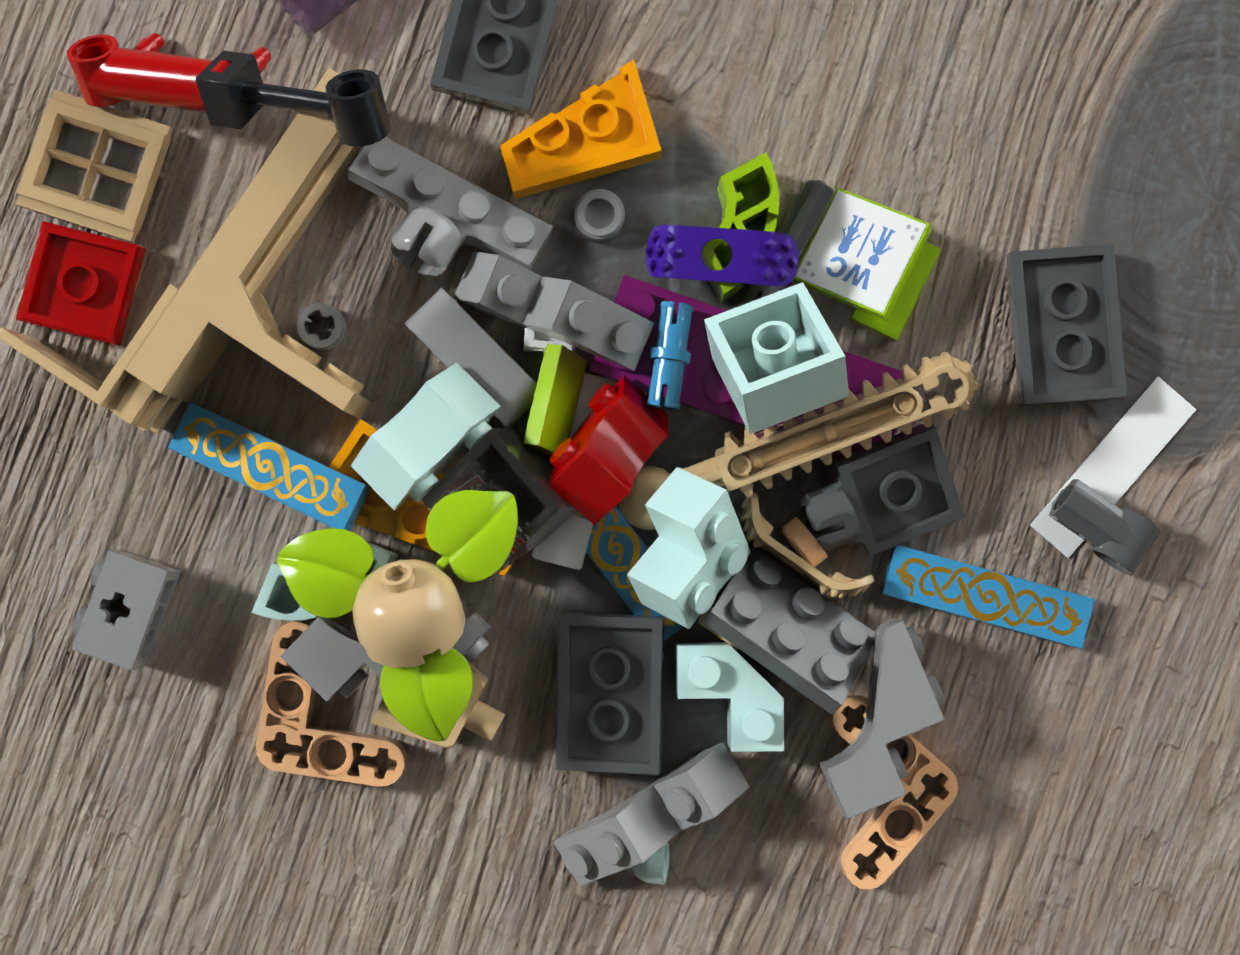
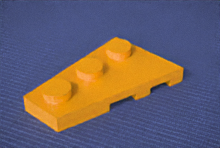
(587, 139)

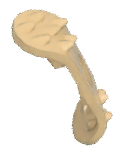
(759, 531)

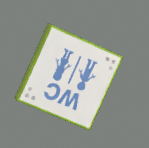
(862, 253)

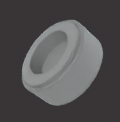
(599, 215)

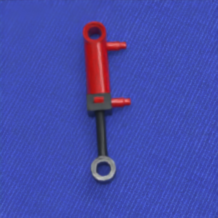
(223, 88)

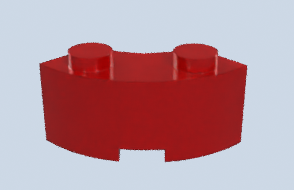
(608, 449)

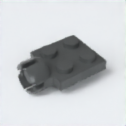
(885, 494)

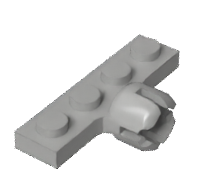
(444, 211)

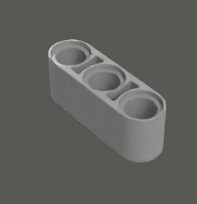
(460, 340)

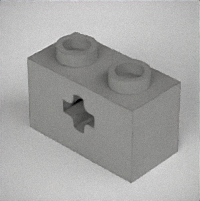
(145, 590)

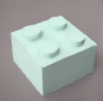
(777, 358)

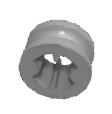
(314, 340)

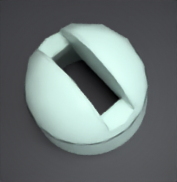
(655, 868)

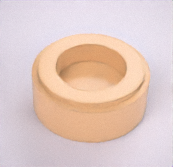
(803, 542)

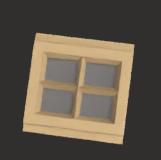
(93, 166)

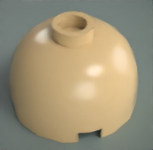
(407, 613)

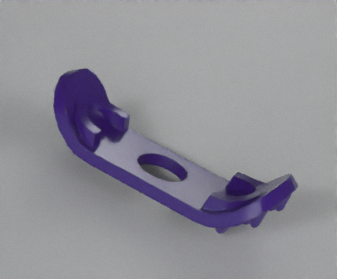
(756, 255)

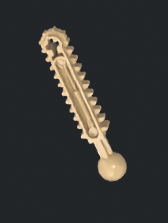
(819, 433)

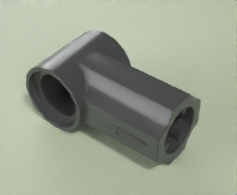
(1115, 533)

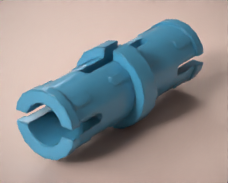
(670, 355)

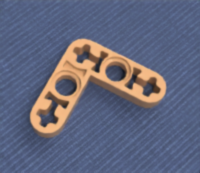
(297, 724)
(917, 763)

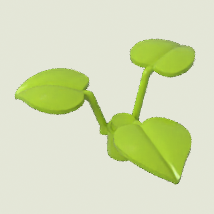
(328, 566)

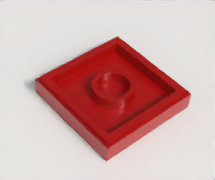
(81, 283)

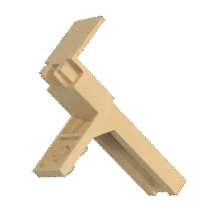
(226, 293)

